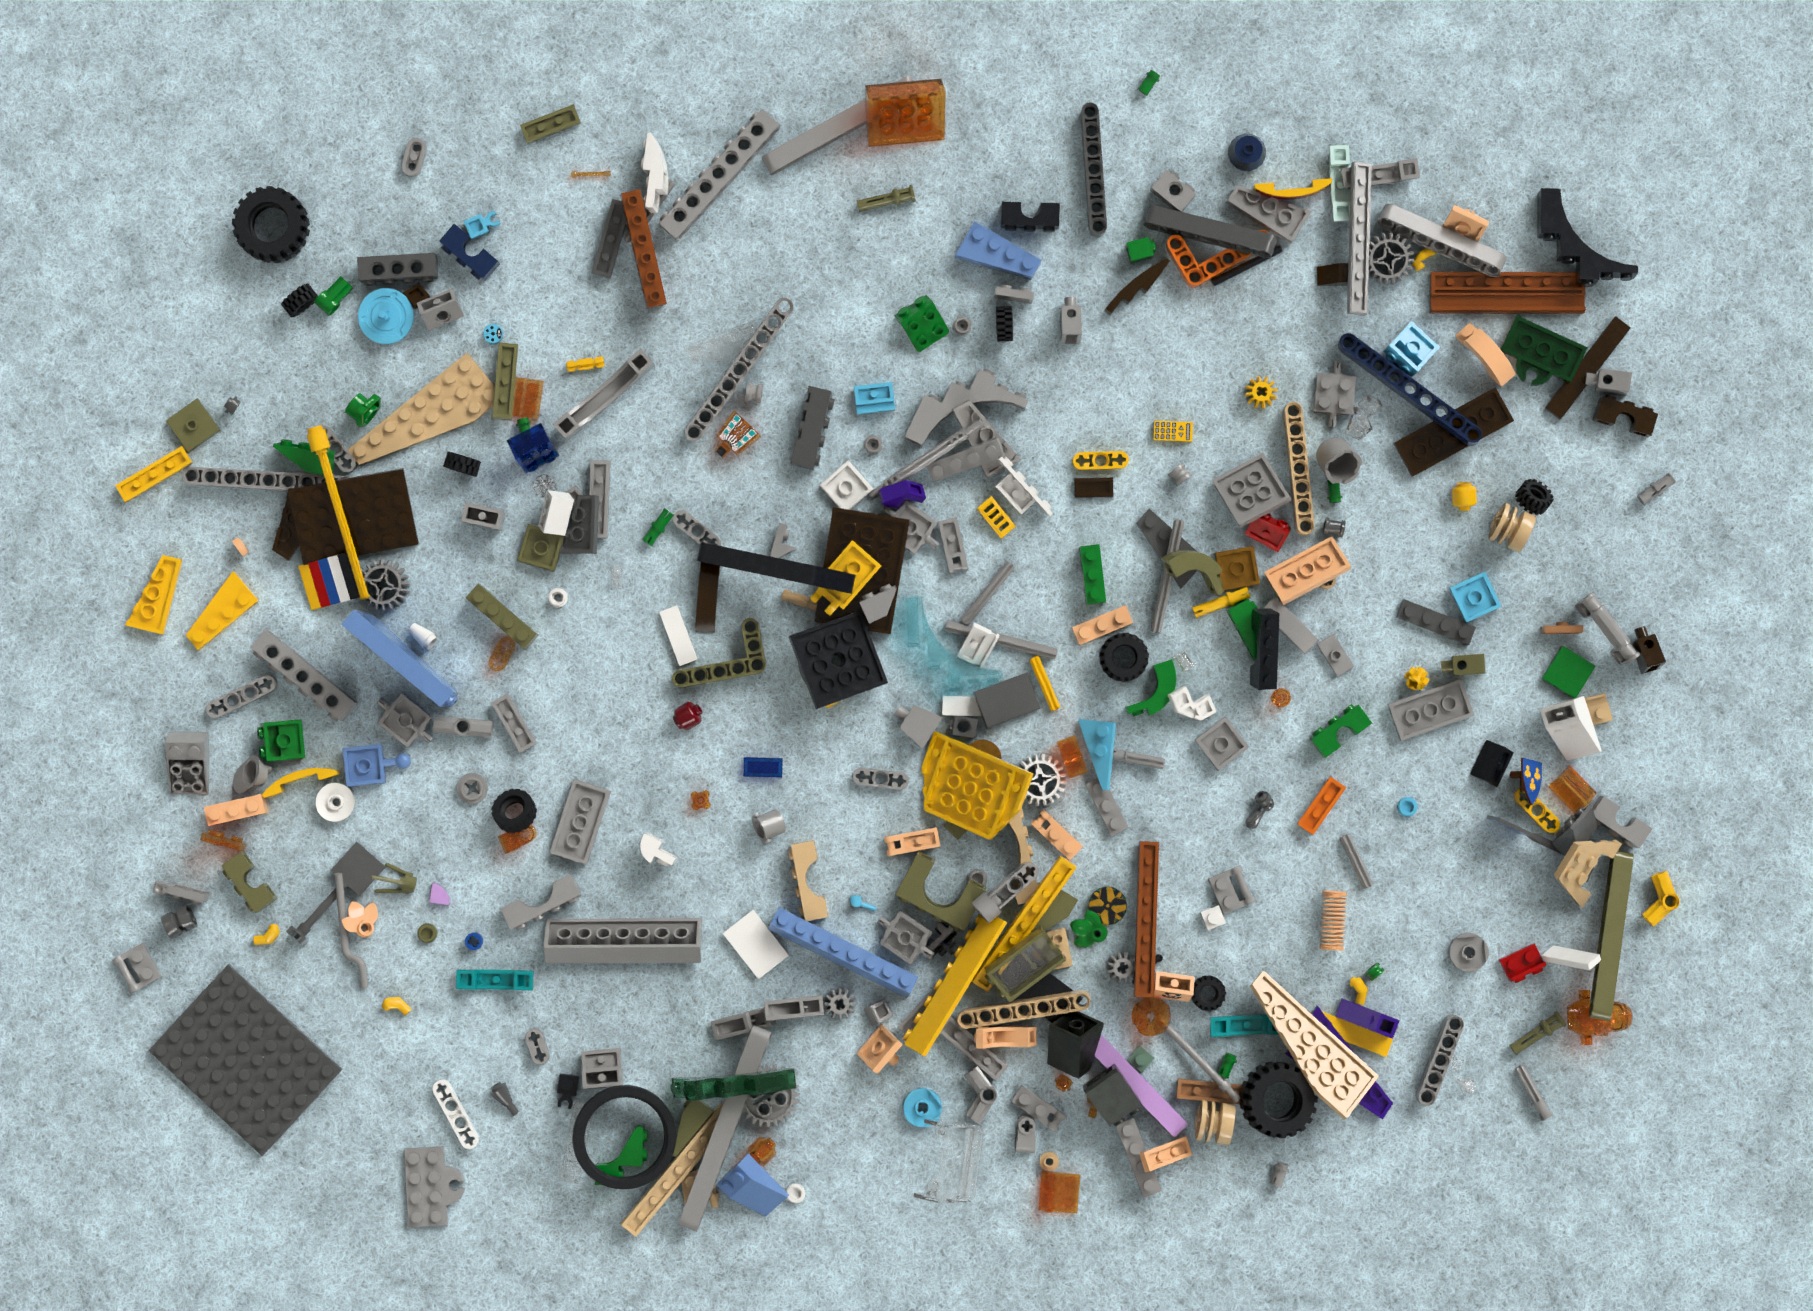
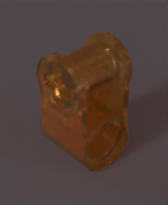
(513, 841)

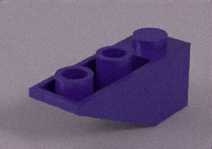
(1367, 1018)

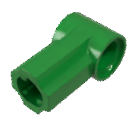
(330, 299)

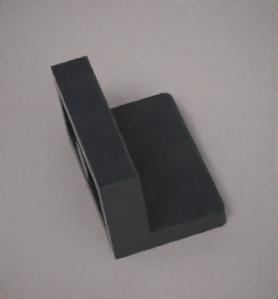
(1492, 763)

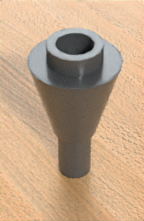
(502, 1095)

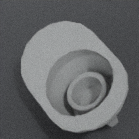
(250, 774)

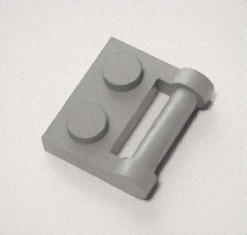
(1225, 891)
(143, 965)

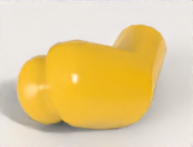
(1422, 255)

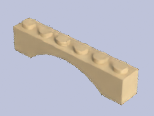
(1025, 852)

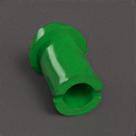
(1148, 83)
(523, 424)
(1334, 492)
(1227, 1065)

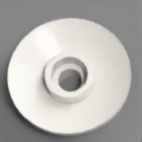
(325, 804)

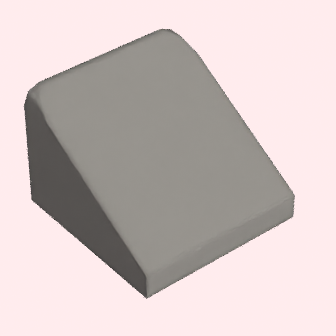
(878, 1012)

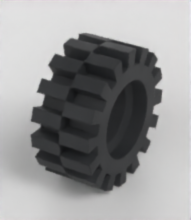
(299, 300)
(1004, 323)
(462, 464)
(1534, 496)
(1219, 996)

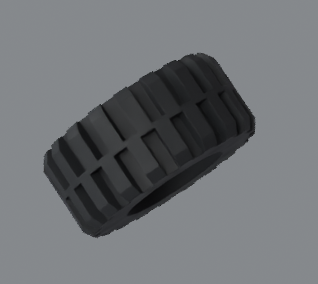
(253, 206)
(1253, 1100)

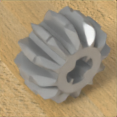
(1116, 963)
(847, 1003)

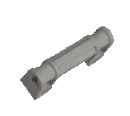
(1623, 650)

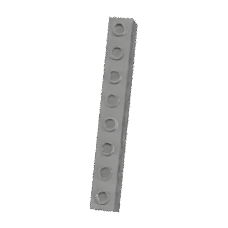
(731, 171)

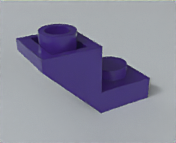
(895, 494)

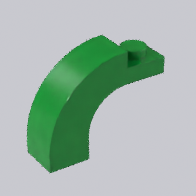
(1166, 684)

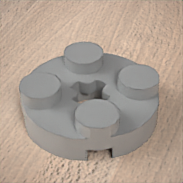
(1476, 960)

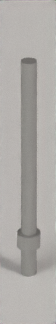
(1224, 1086)

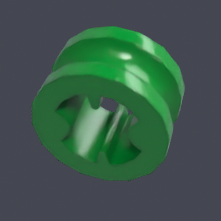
(1374, 971)

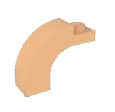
(1488, 353)
(1005, 1036)

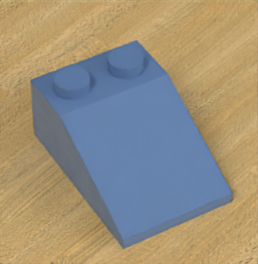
(752, 1186)

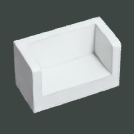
(555, 512)

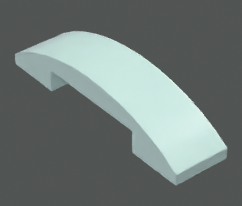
(1340, 197)

